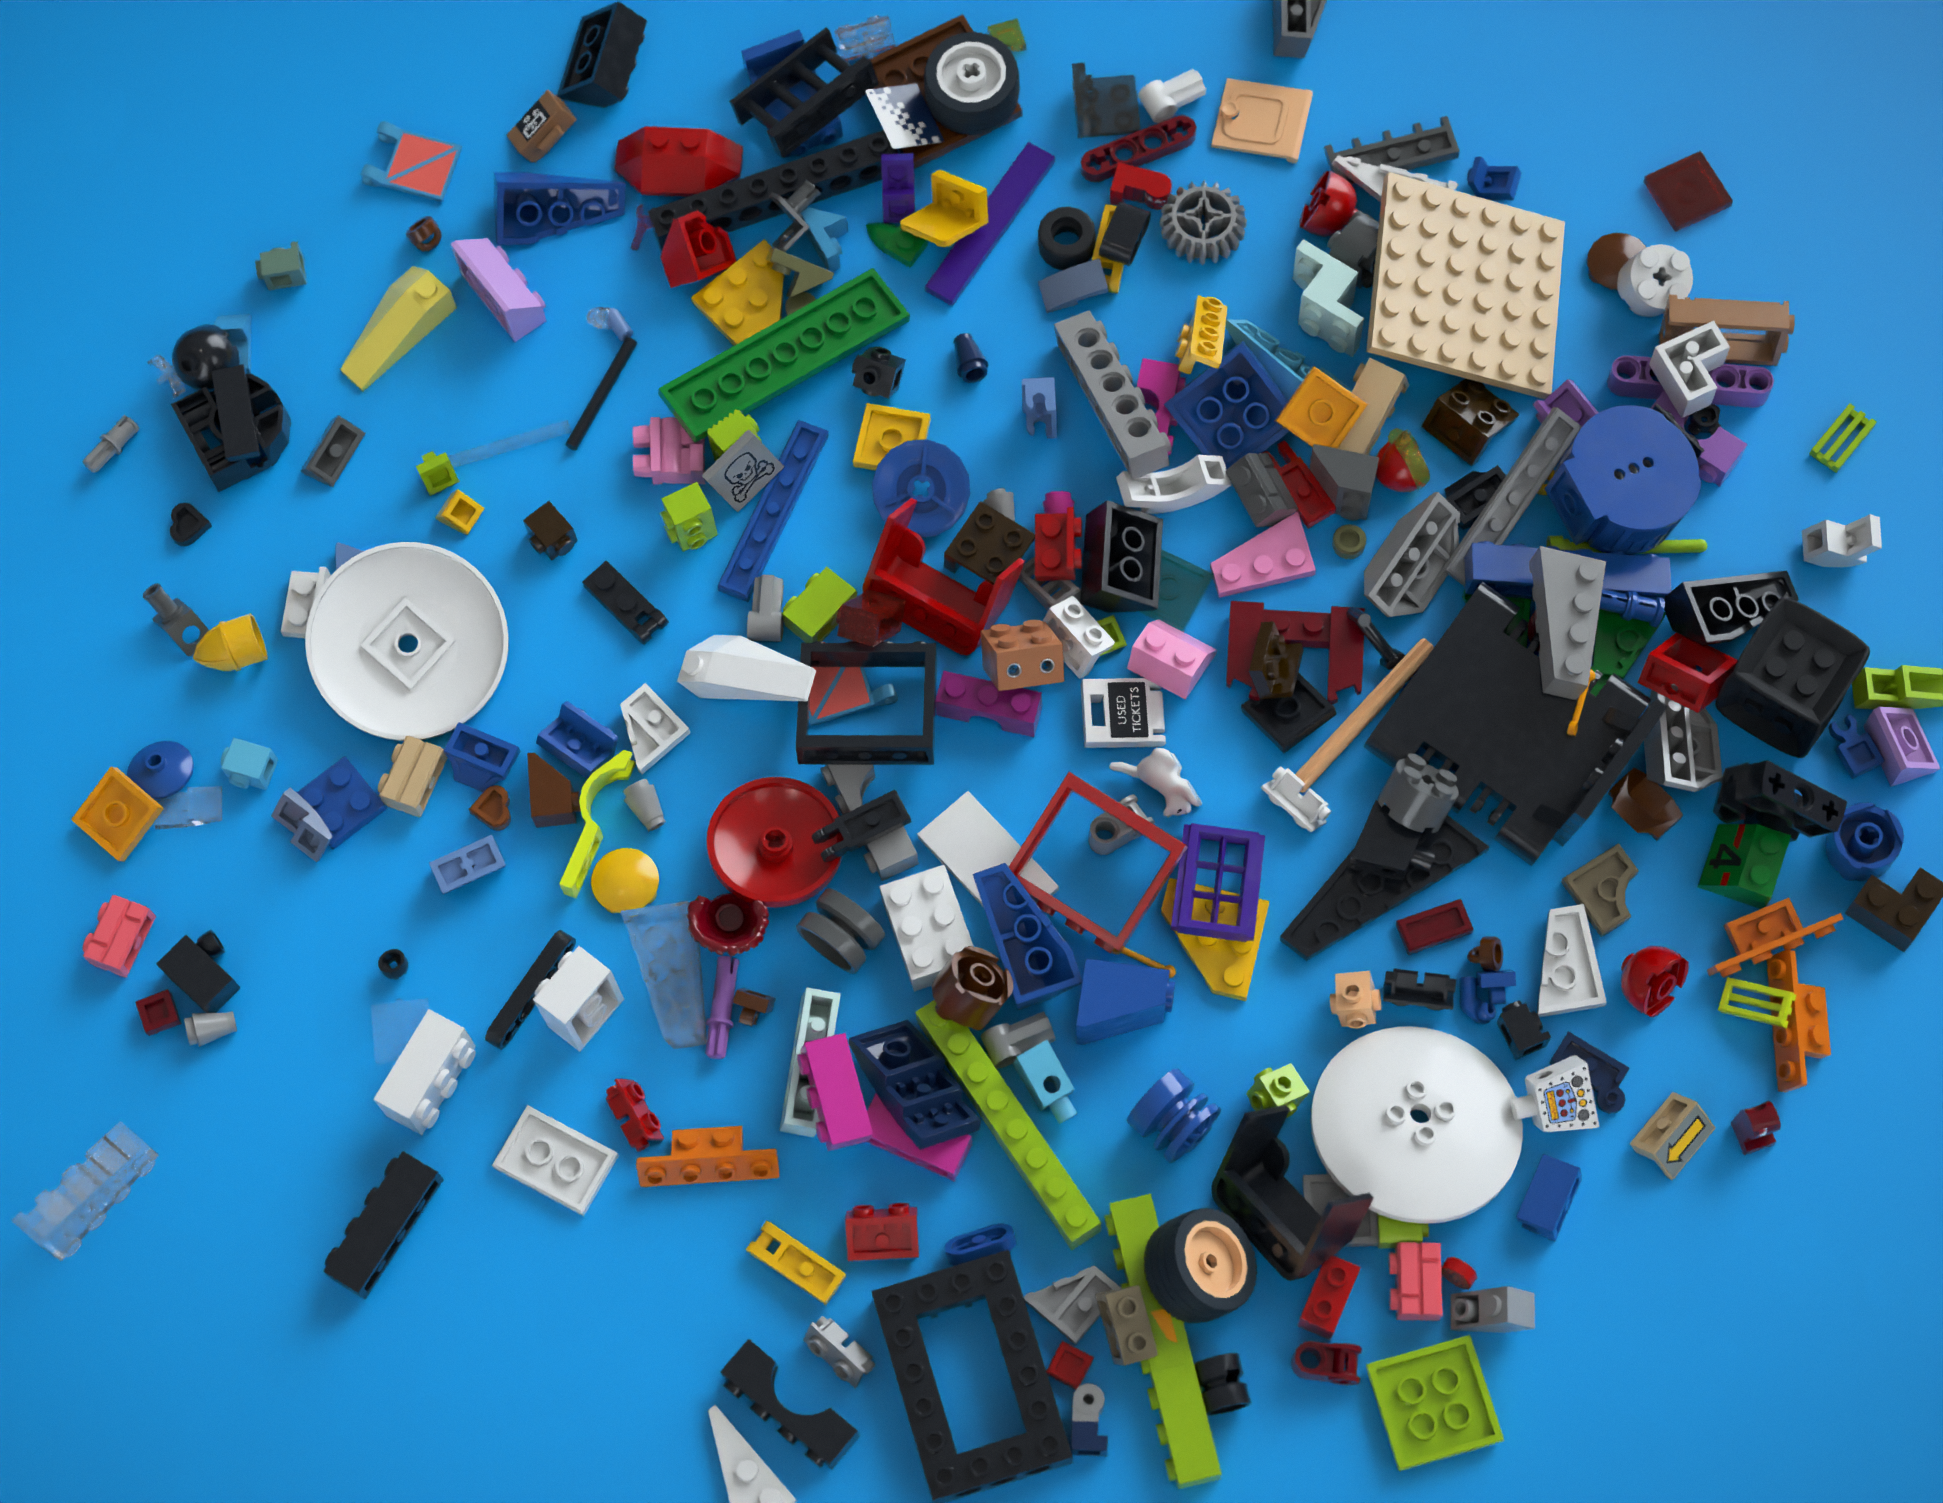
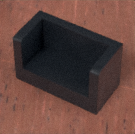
(198, 975)

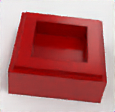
(1069, 1365)

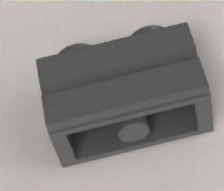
(1261, 489)

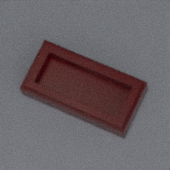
(1434, 926)

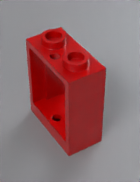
(1676, 664)

